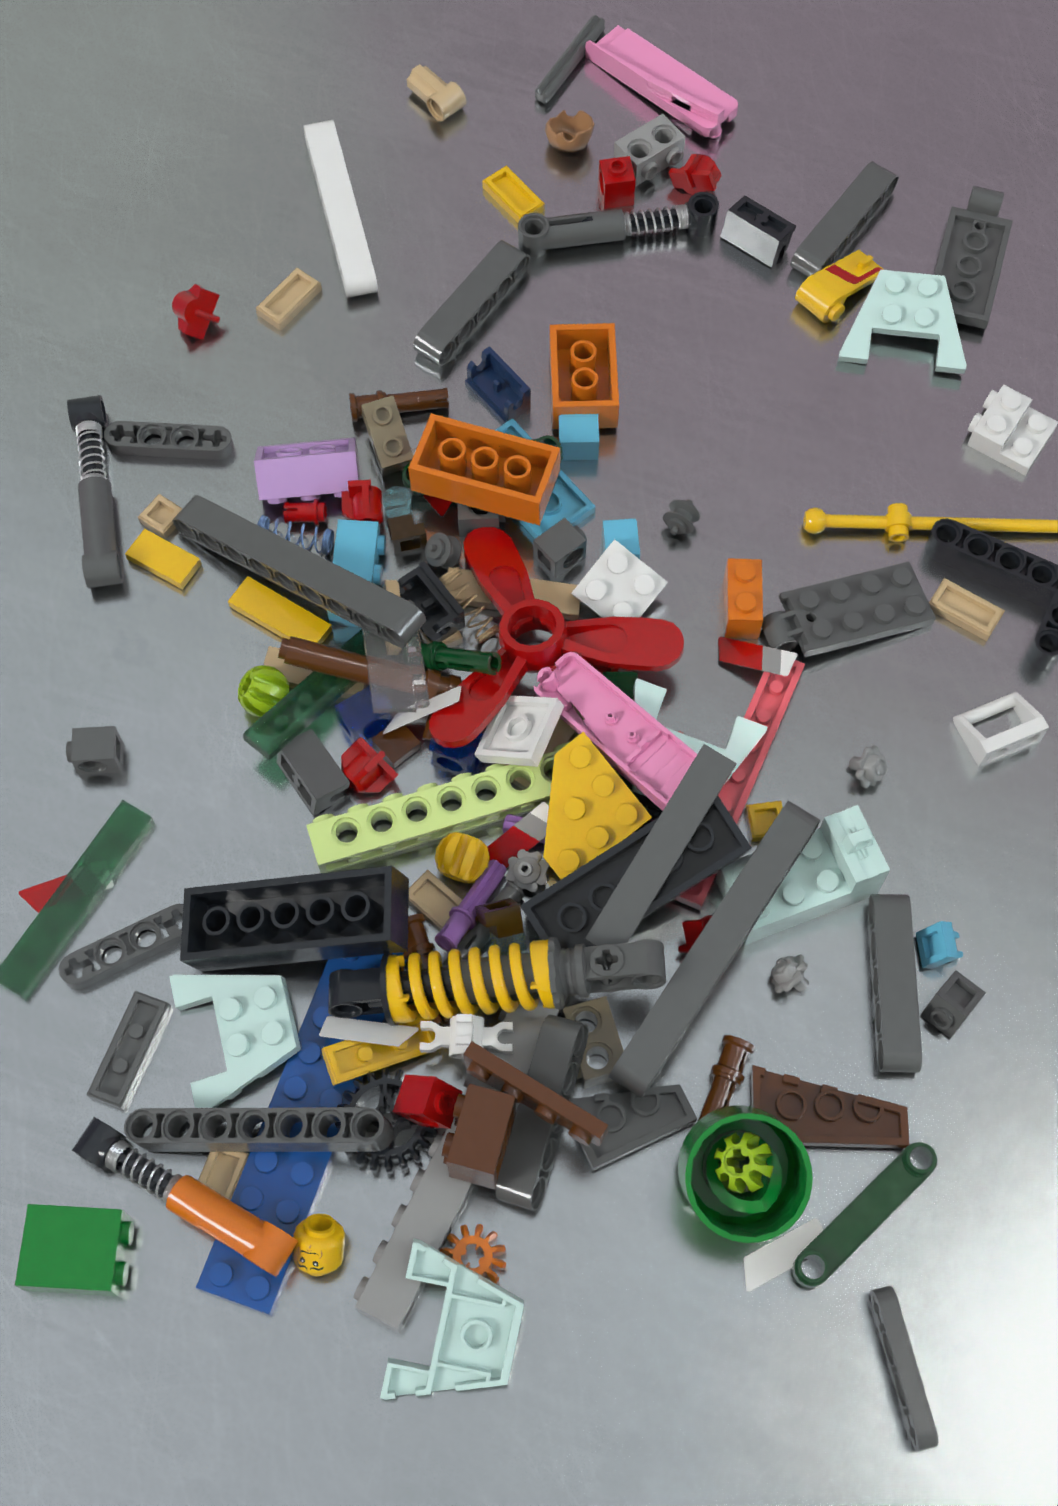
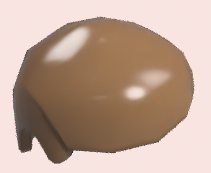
(569, 132)

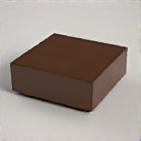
(396, 744)

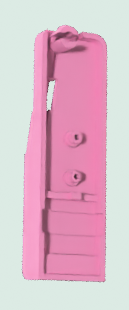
(663, 80)
(618, 727)

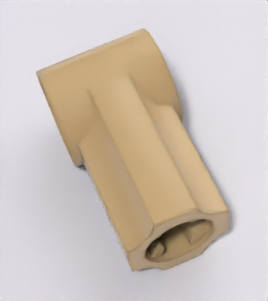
(439, 96)

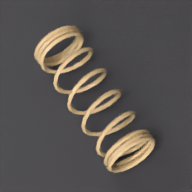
(447, 579)

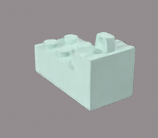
(832, 872)

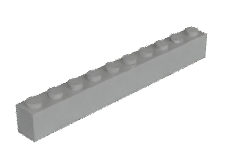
(436, 1196)

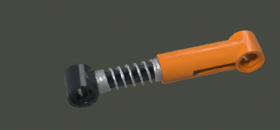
(188, 1198)

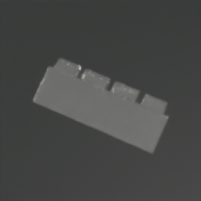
(395, 674)

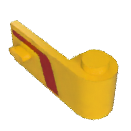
(828, 288)

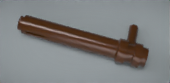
(352, 667)

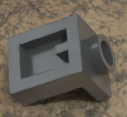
(953, 1004)

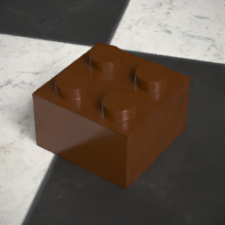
(481, 1135)

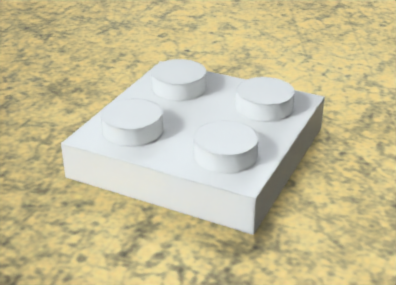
(619, 584)
(520, 731)

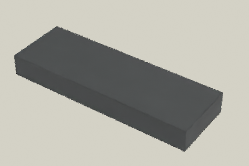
(129, 1050)

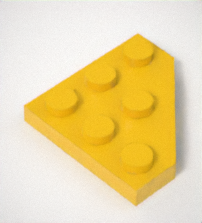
(587, 808)

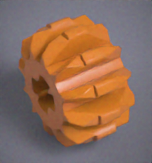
(481, 1245)

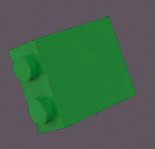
(74, 1250)

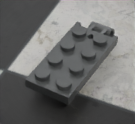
(974, 255)
(849, 611)

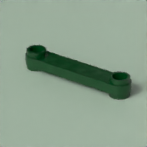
(865, 1214)

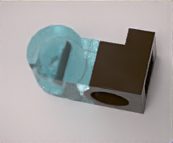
(404, 534)
(504, 923)

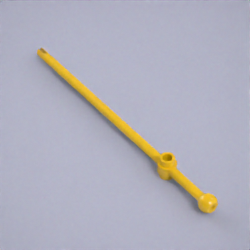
(899, 522)

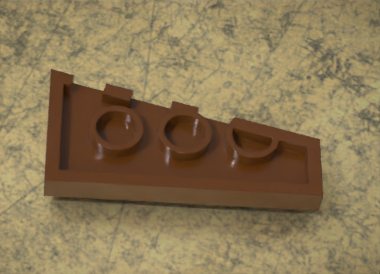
(531, 1093)
(827, 1115)

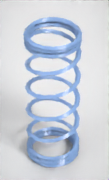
(328, 535)

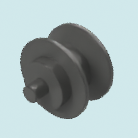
(681, 517)
(443, 551)

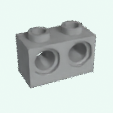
(652, 147)

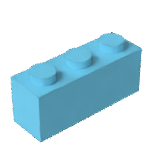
(358, 551)

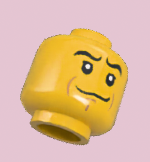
(319, 1245)

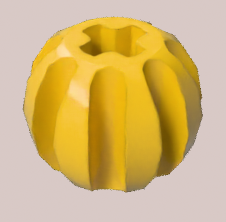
(462, 857)

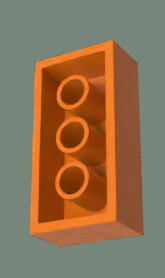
(484, 469)

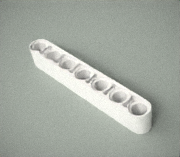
(340, 209)

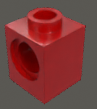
(616, 182)
(427, 1101)

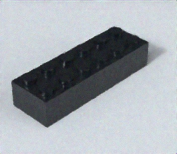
(575, 902)
(295, 919)

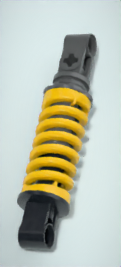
(493, 980)

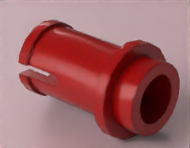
(307, 512)

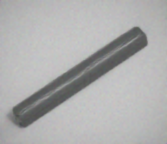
(569, 60)

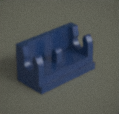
(498, 386)

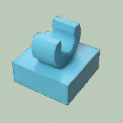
(938, 945)

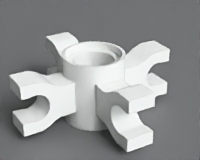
(462, 1031)

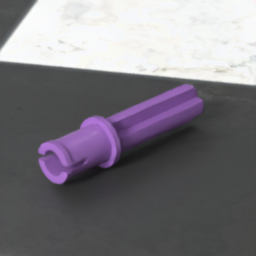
(463, 916)

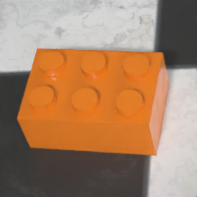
(584, 372)

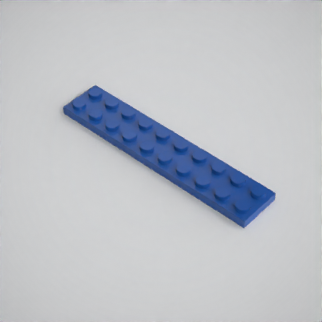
(286, 1184)

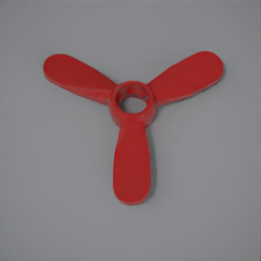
(605, 641)

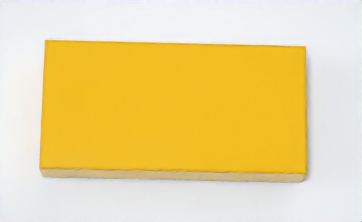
(512, 194)
(163, 559)

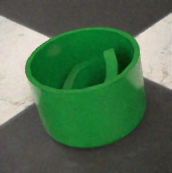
(746, 1215)

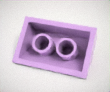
(305, 469)

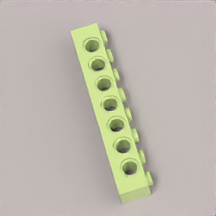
(405, 833)

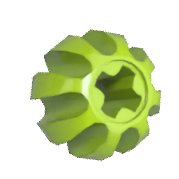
(262, 689)
(738, 1150)

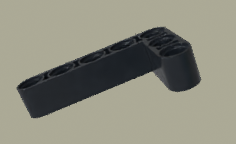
(1018, 581)

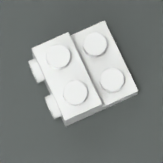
(1010, 430)

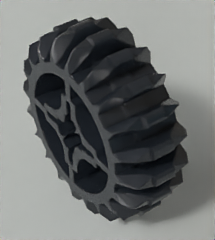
(389, 1155)

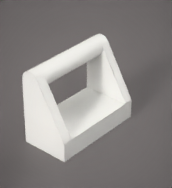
(1007, 742)

